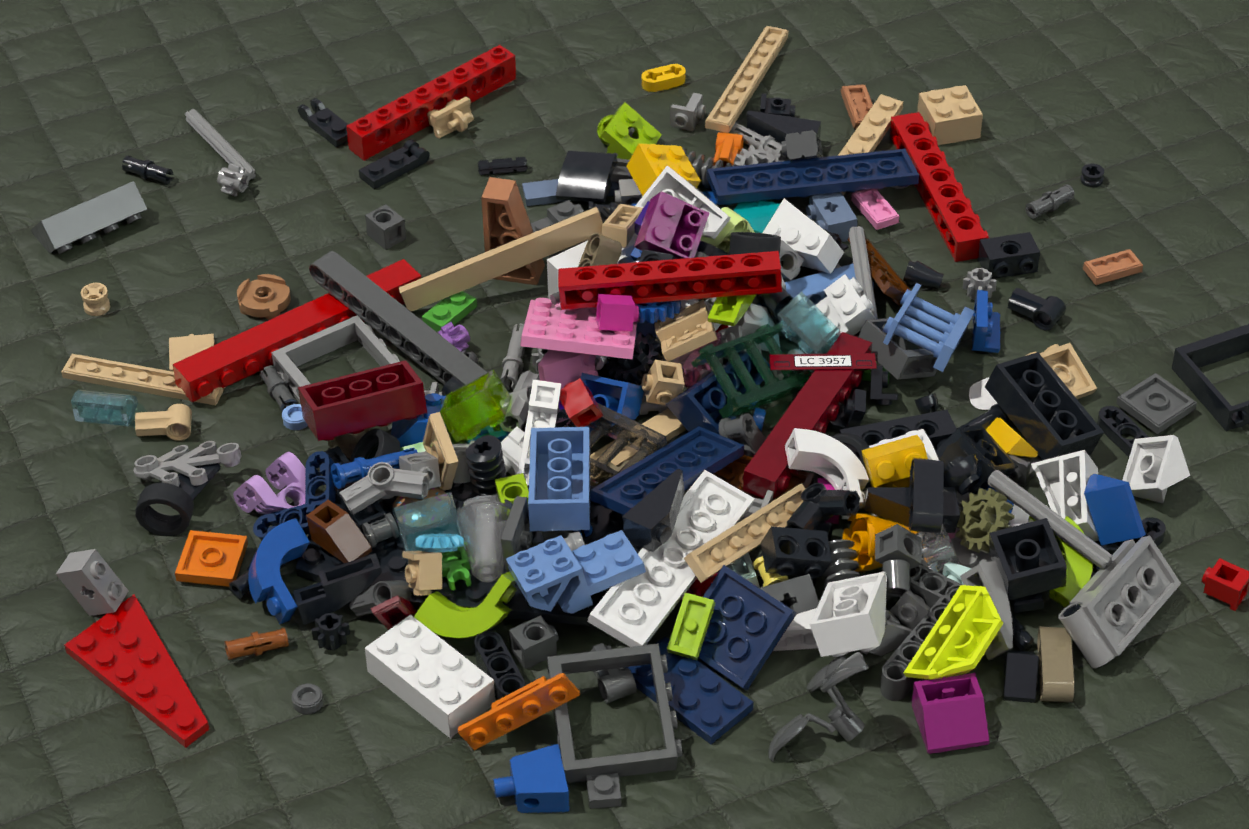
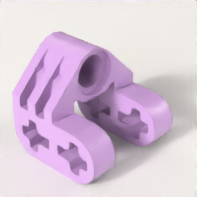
(283, 472)

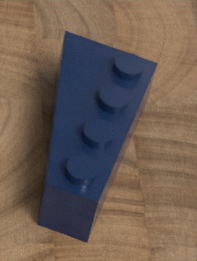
(704, 399)

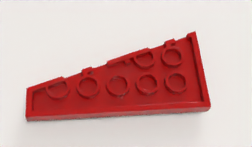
(135, 664)

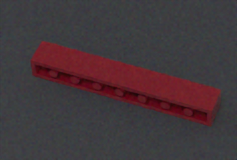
(810, 410)

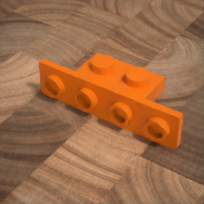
(518, 709)

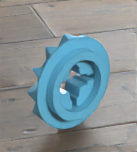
(439, 542)

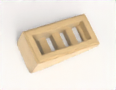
(621, 224)

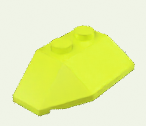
(958, 636)

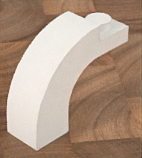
(828, 458)

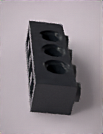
(936, 425)

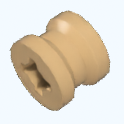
(95, 299)

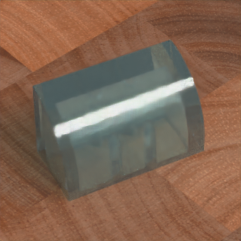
(103, 407)

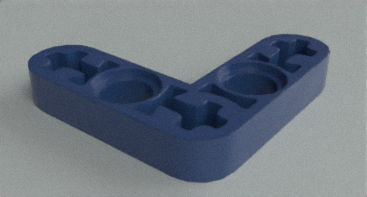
(312, 481)

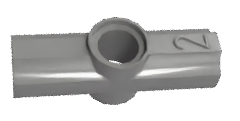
(519, 403)

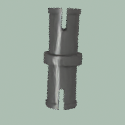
(1049, 201)
(277, 387)

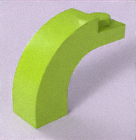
(1078, 570)
(455, 621)

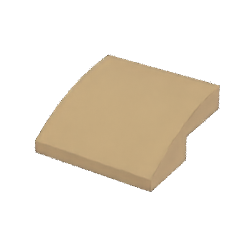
(685, 331)

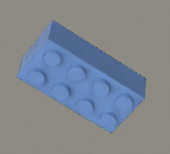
(559, 479)

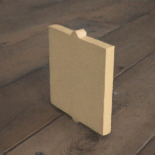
(187, 346)

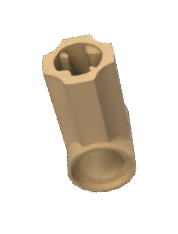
(173, 422)

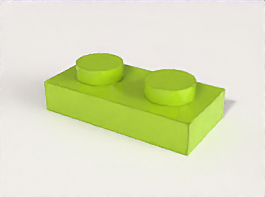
(691, 626)

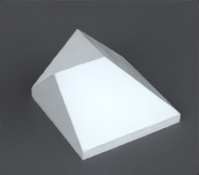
(1155, 466)

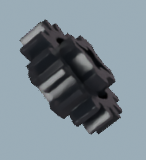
(645, 353)

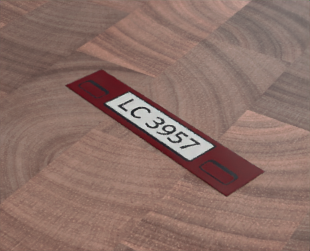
(823, 361)

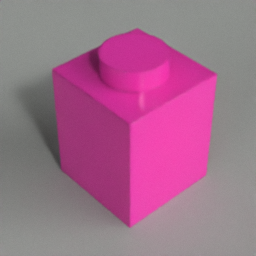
(616, 312)

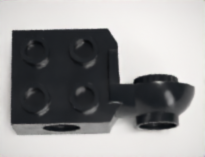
(971, 458)

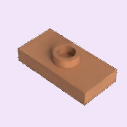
(856, 102)
(1113, 267)

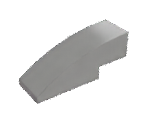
(989, 576)

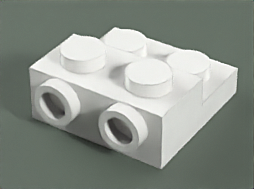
(846, 306)

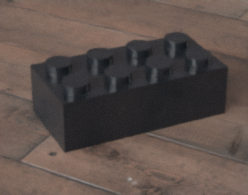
(1043, 407)

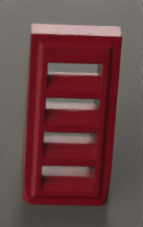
(393, 611)

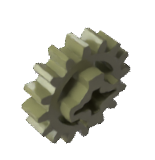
(983, 515)

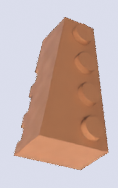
(507, 221)

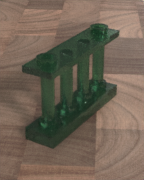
(755, 395)

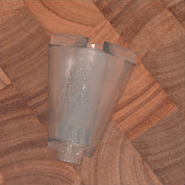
(482, 527)

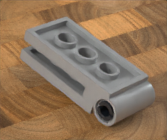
(1119, 601)

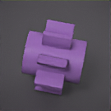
(457, 335)

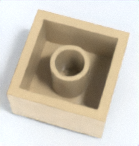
(951, 114)

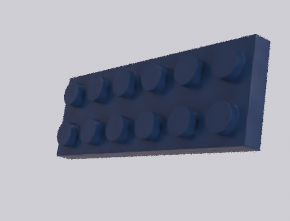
(690, 453)

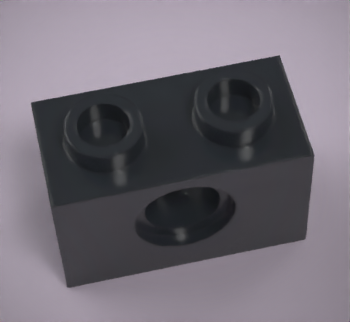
(1009, 255)

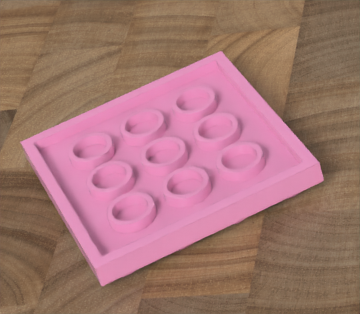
(573, 331)

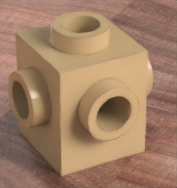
(663, 382)

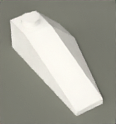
(677, 186)

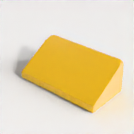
(1010, 440)

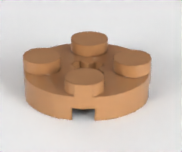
(254, 304)

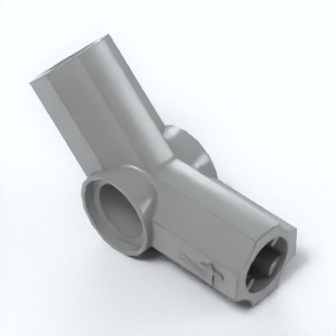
(399, 483)

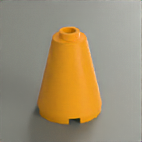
(862, 532)

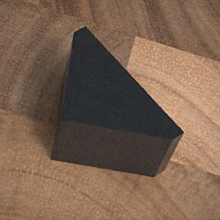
(1020, 676)

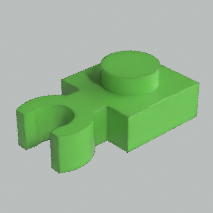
(456, 567)

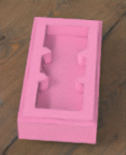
(875, 208)

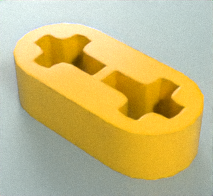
(663, 78)

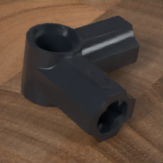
(821, 505)

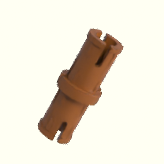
(256, 643)

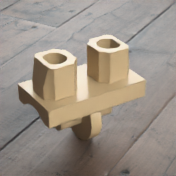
(452, 117)

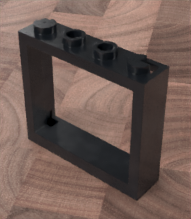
(1207, 351)

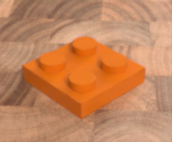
(211, 558)

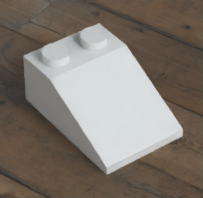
(851, 615)

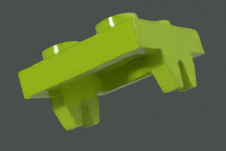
(618, 128)

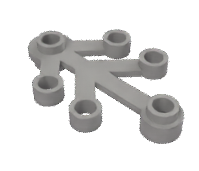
(184, 462)

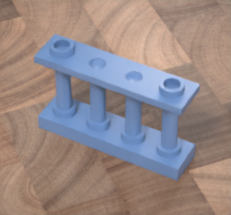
(928, 326)

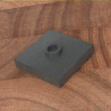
(1156, 403)
(517, 531)

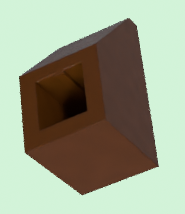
(337, 532)

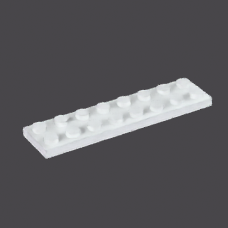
(641, 604)

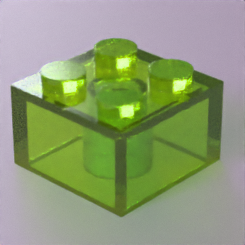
(475, 406)

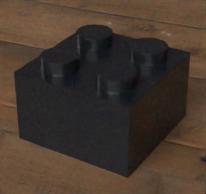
(1028, 558)

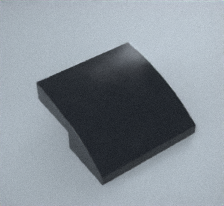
(586, 176)

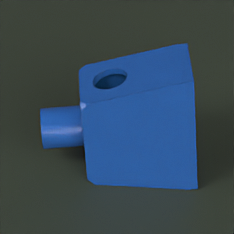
(536, 781)

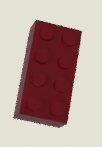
(362, 400)

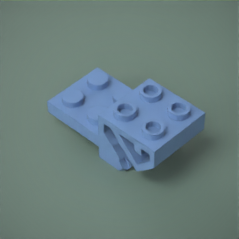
(569, 577)

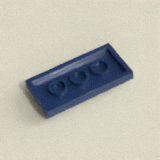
(698, 695)

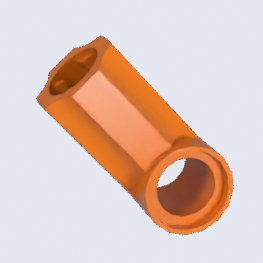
(727, 147)

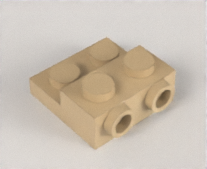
(1069, 369)

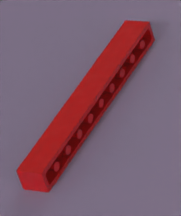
(252, 349)

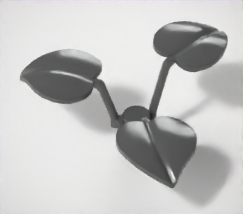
(841, 717)

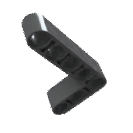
(937, 593)

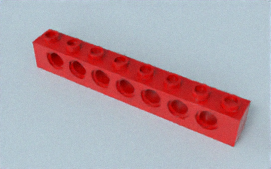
(409, 113)
(938, 187)
(672, 279)

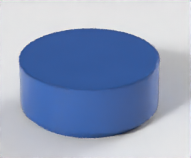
(759, 417)

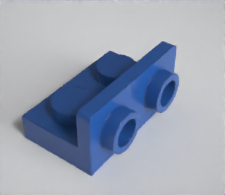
(985, 325)

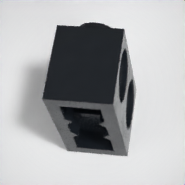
(796, 552)

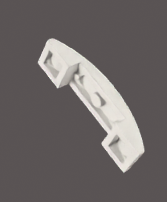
(541, 414)

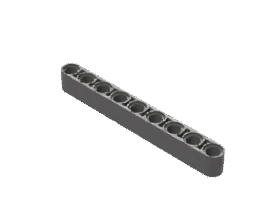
(393, 320)

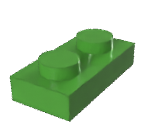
(450, 310)

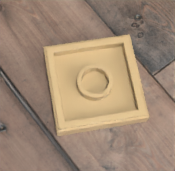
(438, 444)

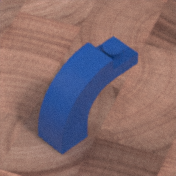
(265, 583)

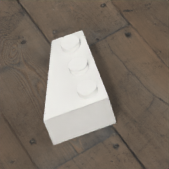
(805, 238)
(1064, 486)

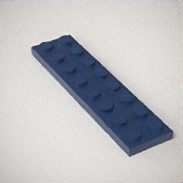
(812, 176)

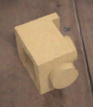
(423, 571)

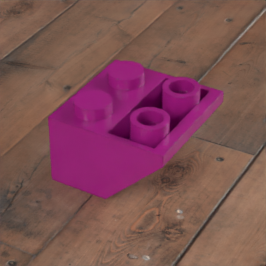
(671, 227)
(950, 713)

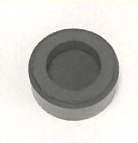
(307, 699)

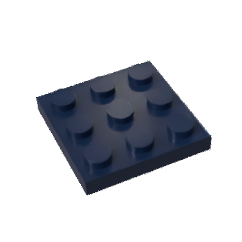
(742, 627)

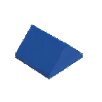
(1113, 509)

